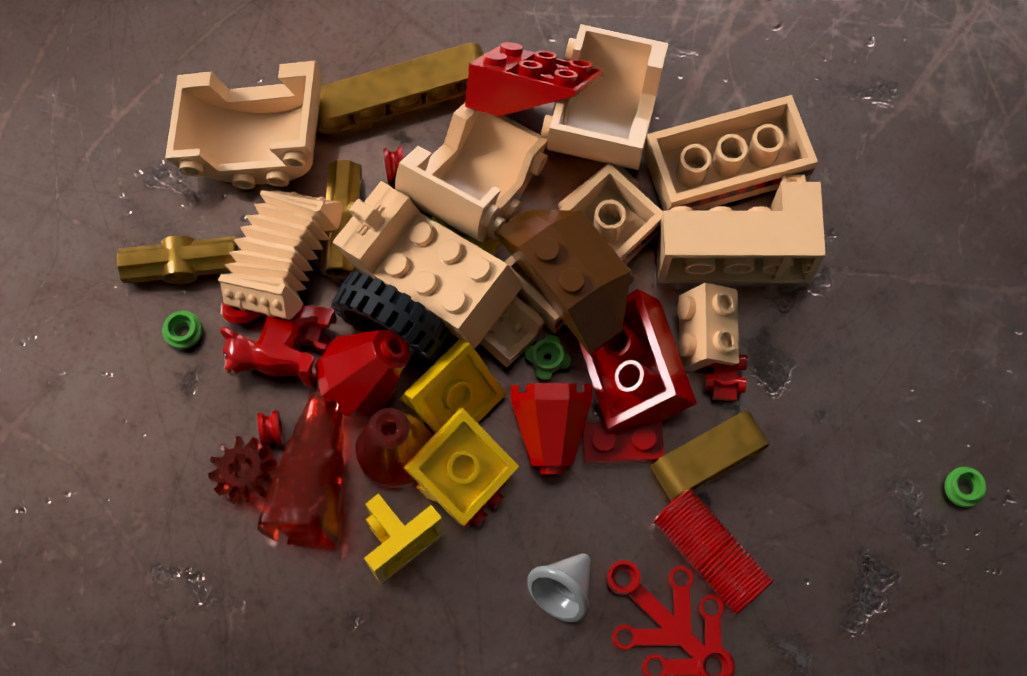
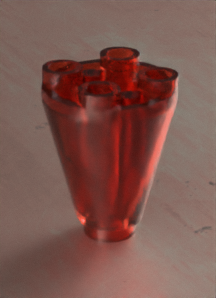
(388, 444)

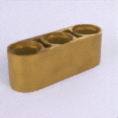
(710, 455)

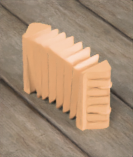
(277, 252)

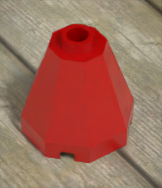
(362, 371)
(551, 422)

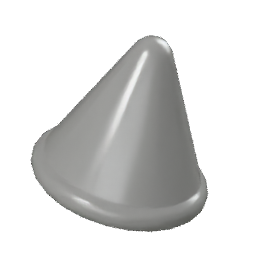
(562, 587)

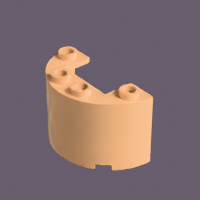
(614, 113)
(248, 131)
(475, 173)

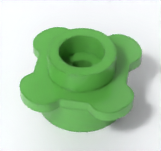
(551, 346)

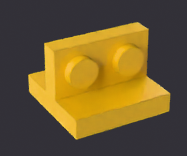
(453, 384)
(461, 467)
(398, 541)

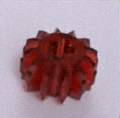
(230, 465)

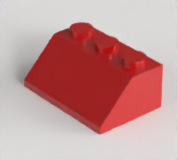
(640, 370)

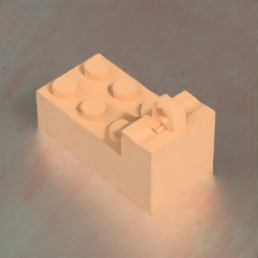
(745, 246)
(428, 263)

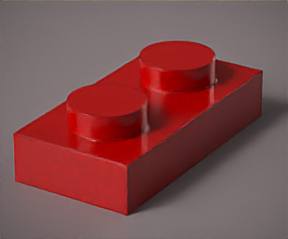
(622, 445)

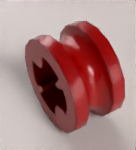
(392, 161)
(270, 429)

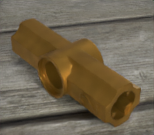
(342, 186)
(176, 259)

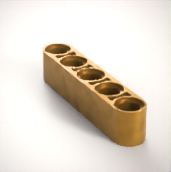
(395, 89)

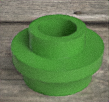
(177, 320)
(973, 479)

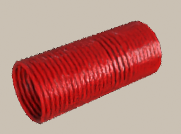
(704, 542)

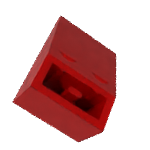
(519, 79)

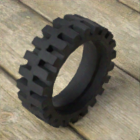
(375, 306)

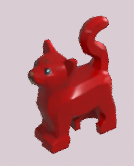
(279, 344)

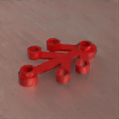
(675, 628)

